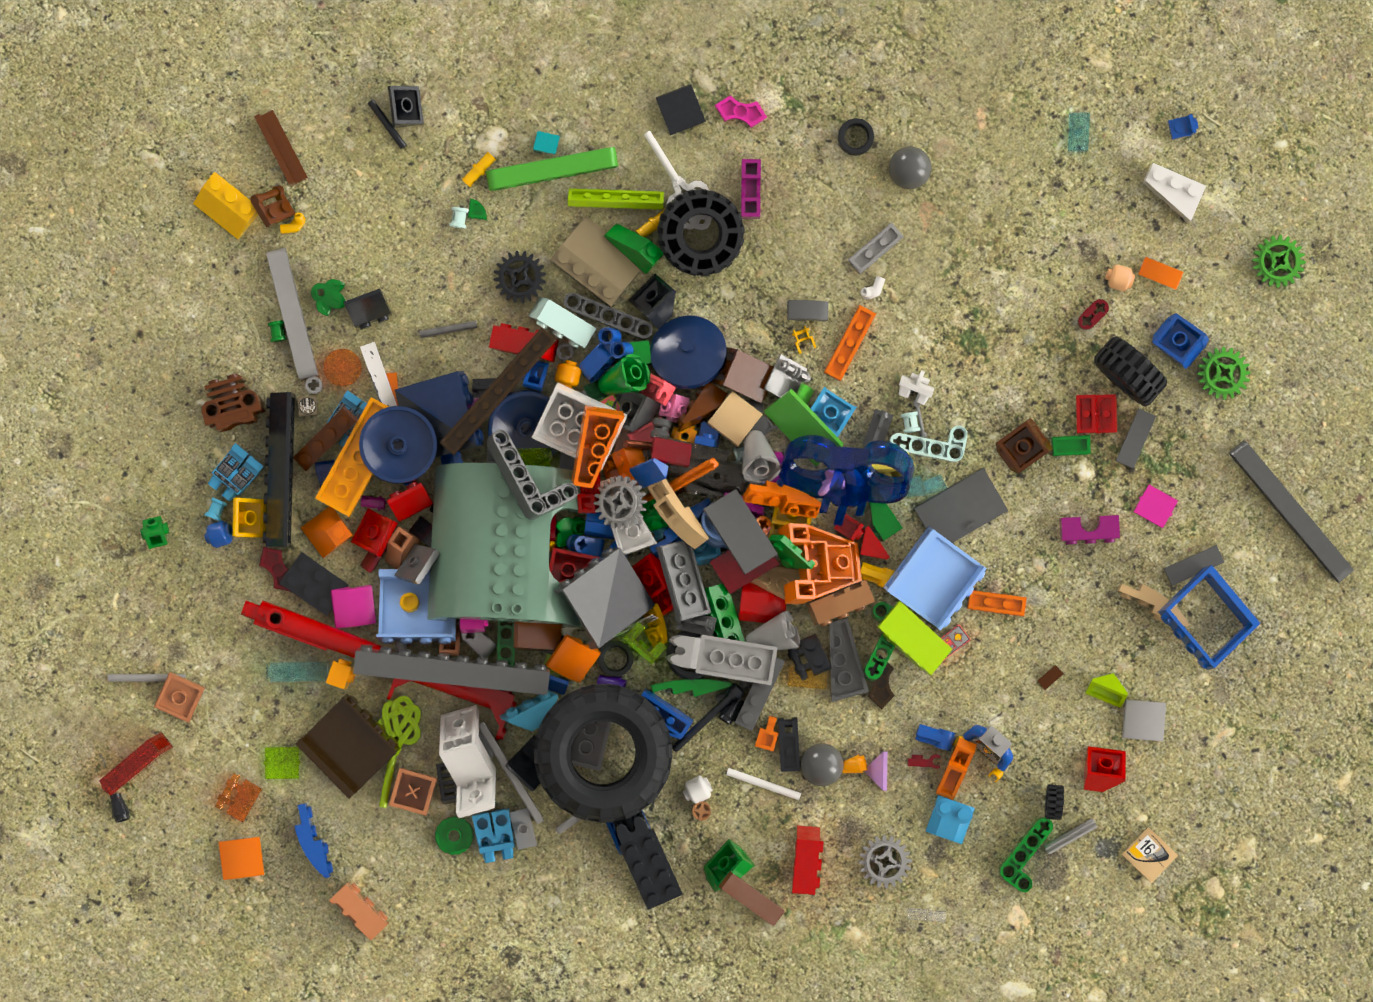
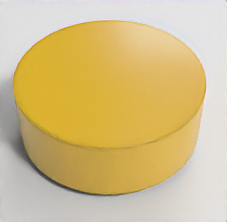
(409, 602)

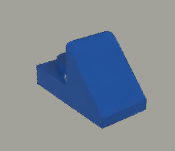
(708, 436)

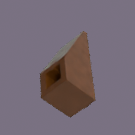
(704, 407)

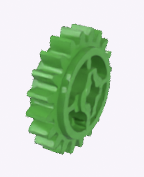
(1272, 256)
(1210, 383)

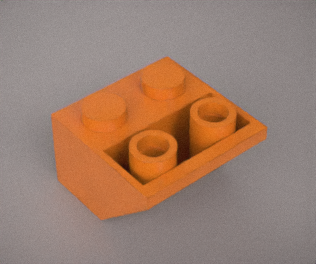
(621, 461)

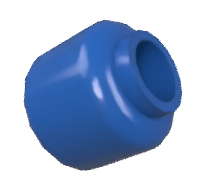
(219, 534)

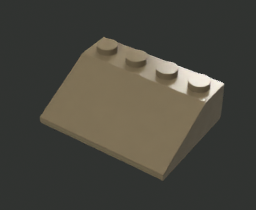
(595, 262)

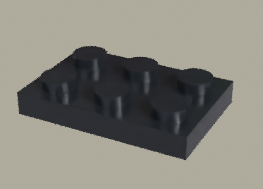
(312, 583)

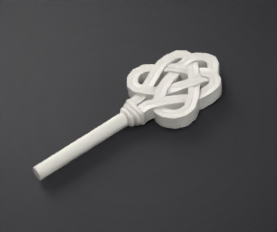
(676, 181)

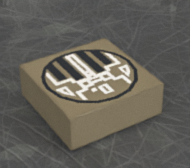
(307, 406)

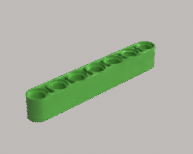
(552, 169)

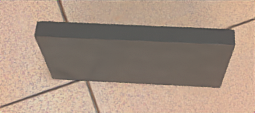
(740, 531)
(683, 580)

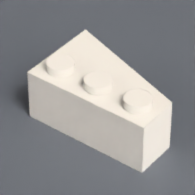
(1175, 190)

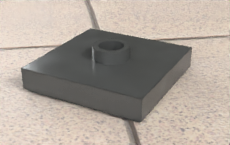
(417, 564)

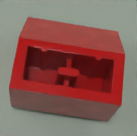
(410, 501)

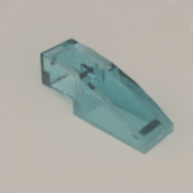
(930, 486)
(296, 671)

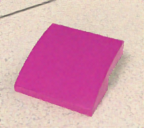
(353, 606)

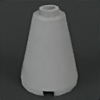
(759, 459)
(777, 633)

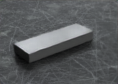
(875, 248)

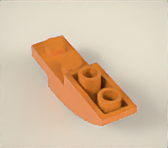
(786, 498)

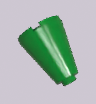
(625, 376)

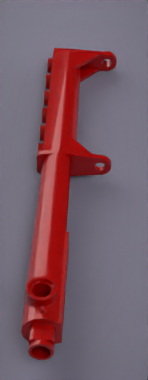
(328, 637)

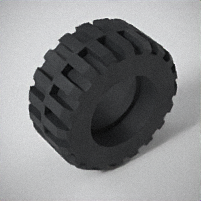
(1130, 371)

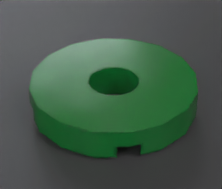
(442, 835)

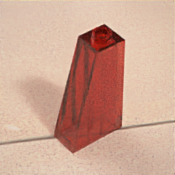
(135, 763)

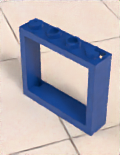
(1232, 601)

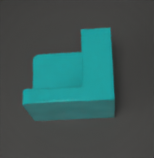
(546, 143)

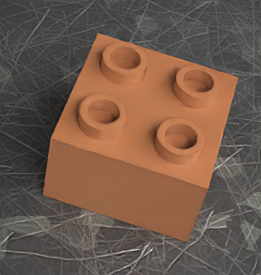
(413, 791)

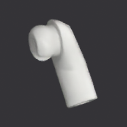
(873, 291)

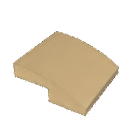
(734, 418)

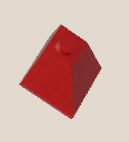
(1104, 769)

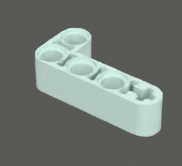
(927, 443)

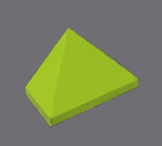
(1108, 690)

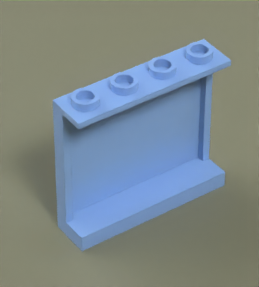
(935, 578)
(404, 626)

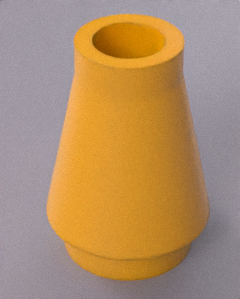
(855, 764)

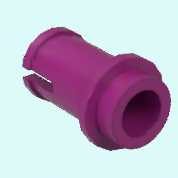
(373, 502)

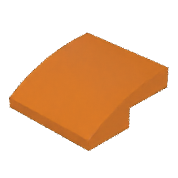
(572, 658)
(241, 858)

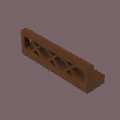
(281, 148)

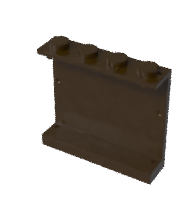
(348, 746)

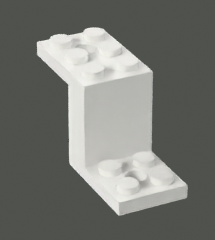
(467, 761)

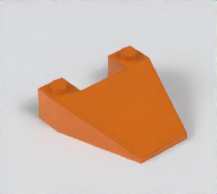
(834, 558)

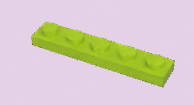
(616, 198)

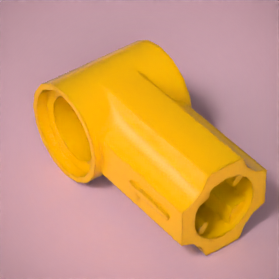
(875, 574)

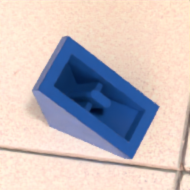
(536, 377)

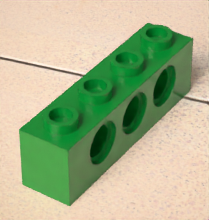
(724, 613)

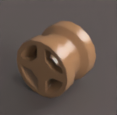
(699, 812)

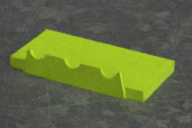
(914, 638)

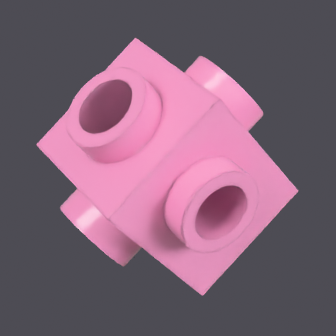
(675, 408)

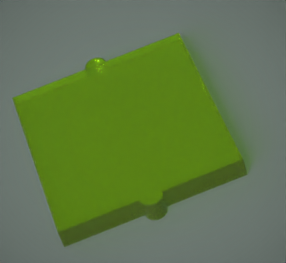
(282, 762)

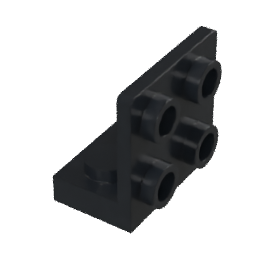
(523, 765)

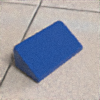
(649, 472)
(557, 685)

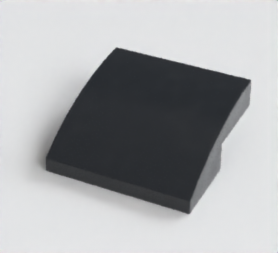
(680, 109)

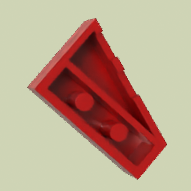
(514, 340)

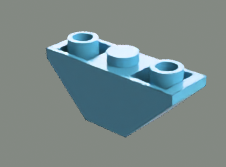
(531, 711)

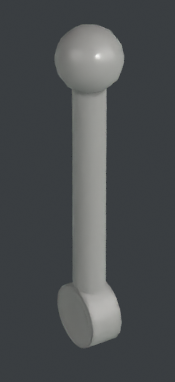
(923, 434)

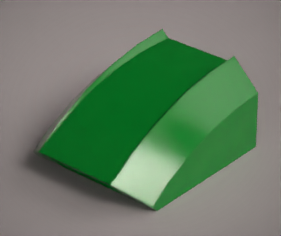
(726, 859)

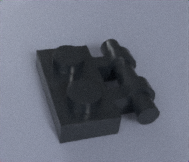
(814, 655)

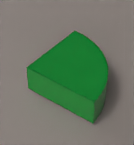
(476, 210)

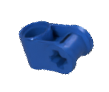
(586, 545)

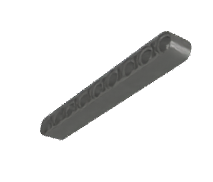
(1291, 511)

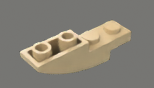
(677, 517)
(1147, 597)

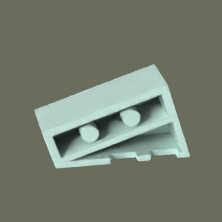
(562, 322)

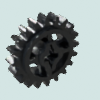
(511, 292)

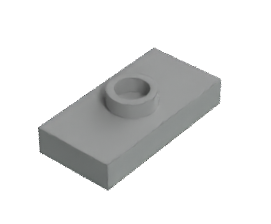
(523, 828)

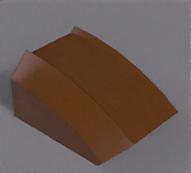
(1023, 446)

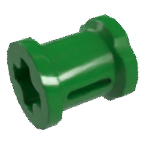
(277, 331)

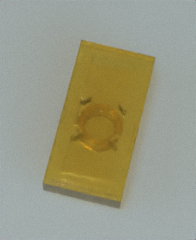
(817, 682)

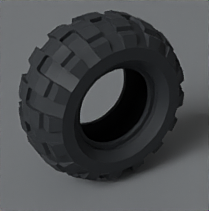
(603, 801)

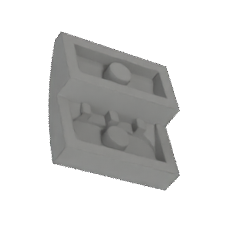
(1144, 720)

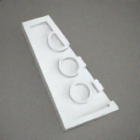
(631, 538)

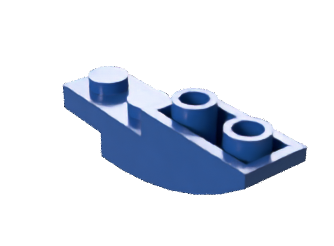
(313, 849)

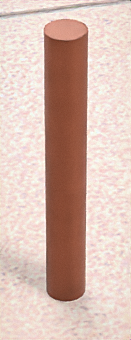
(637, 444)

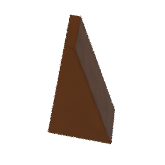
(1050, 677)

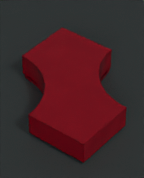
(273, 562)

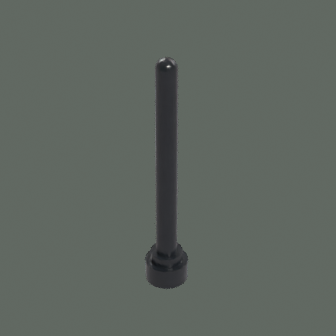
(734, 692)

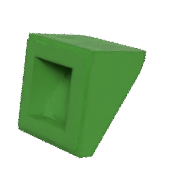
(805, 393)

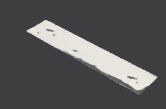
(378, 374)

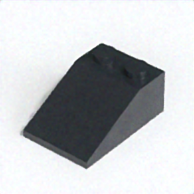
(368, 309)

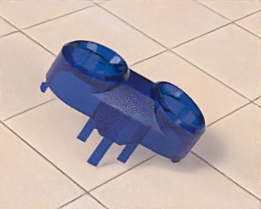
(854, 465)

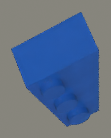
(675, 720)

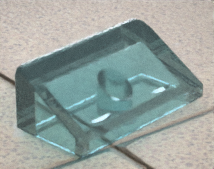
(1079, 132)

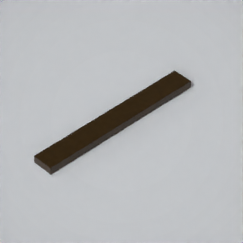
(498, 391)

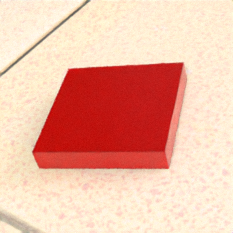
(374, 532)

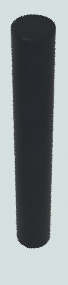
(387, 124)

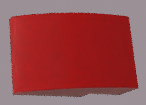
(652, 577)

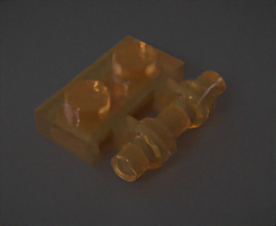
(244, 800)

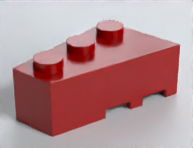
(807, 860)

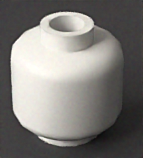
(697, 789)

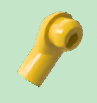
(295, 225)

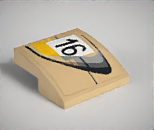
(1150, 855)

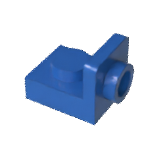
(1183, 126)

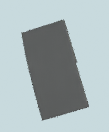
(807, 310)

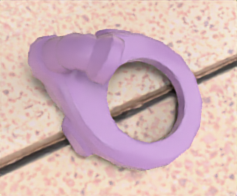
(826, 483)

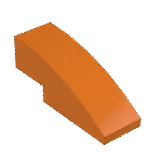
(956, 768)

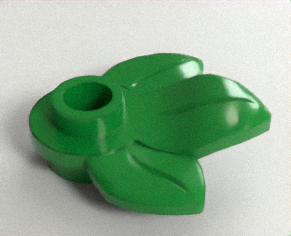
(331, 298)
(568, 527)

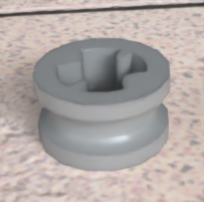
(309, 381)

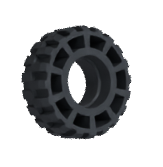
(700, 203)

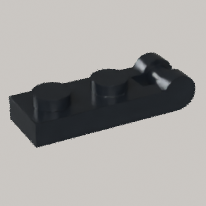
(789, 745)

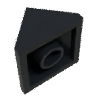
(405, 106)

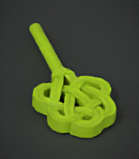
(407, 712)

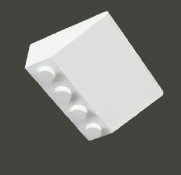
(562, 420)

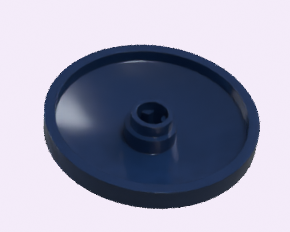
(688, 352)
(519, 418)
(397, 444)

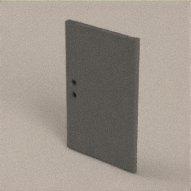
(962, 507)

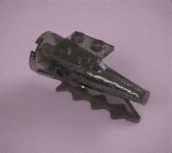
(723, 479)

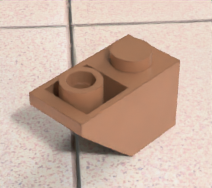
(400, 546)

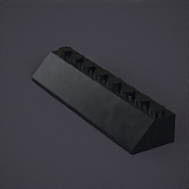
(279, 469)

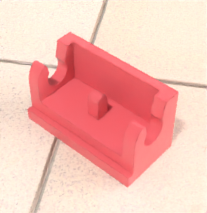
(658, 390)

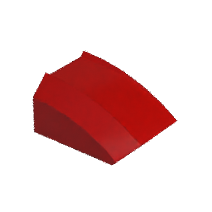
(759, 604)

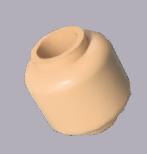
(1120, 277)

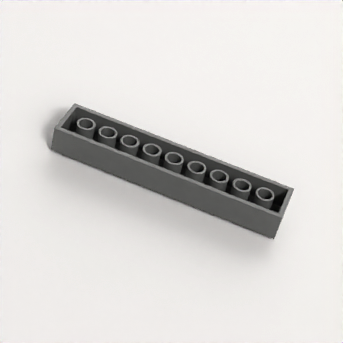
(451, 670)

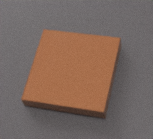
(179, 697)

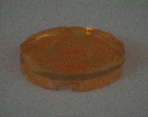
(342, 367)

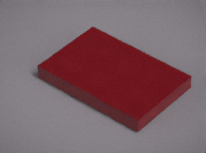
(732, 575)

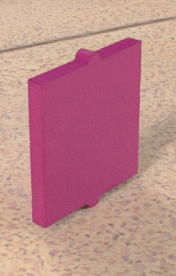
(1155, 506)

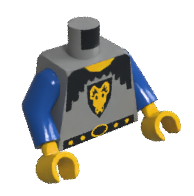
(992, 745)

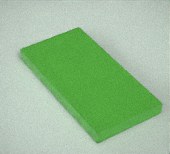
(798, 420)

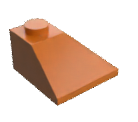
(327, 531)

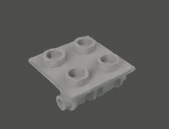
(786, 376)

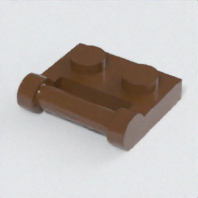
(273, 212)

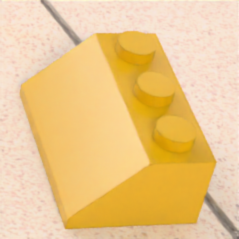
(226, 205)

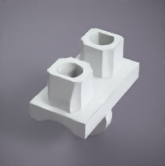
(908, 384)

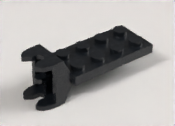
(646, 861)

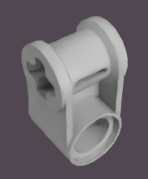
(480, 644)

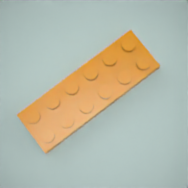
(348, 474)

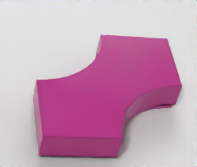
(732, 109)

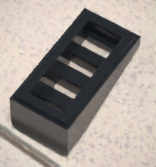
(448, 799)

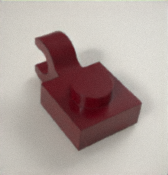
(918, 761)

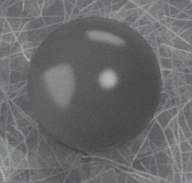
(910, 167)
(822, 764)

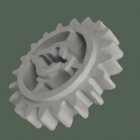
(622, 495)
(889, 845)

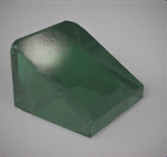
(593, 391)

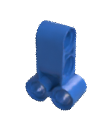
(604, 354)

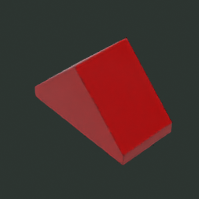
(871, 546)

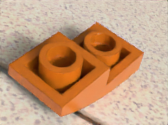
(1160, 273)

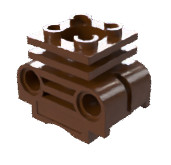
(231, 403)

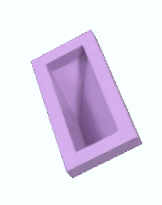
(878, 770)

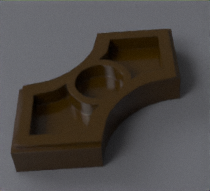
(881, 691)

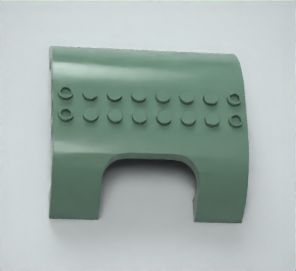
(490, 553)

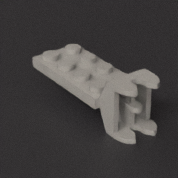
(725, 658)

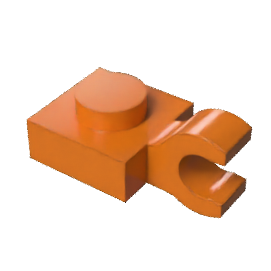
(767, 737)

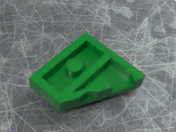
(789, 553)

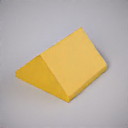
(248, 517)

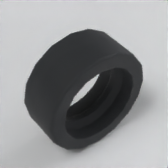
(855, 122)
(630, 658)

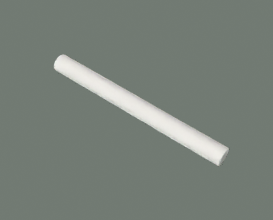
(764, 784)

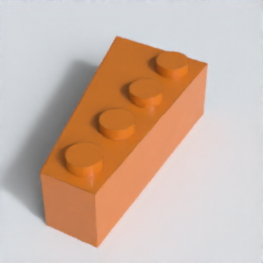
(595, 438)

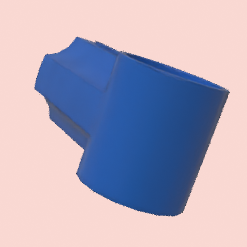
(938, 737)

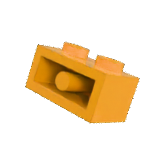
(341, 674)

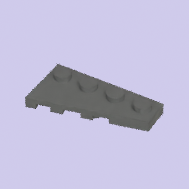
(846, 670)

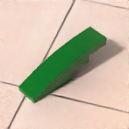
(699, 686)

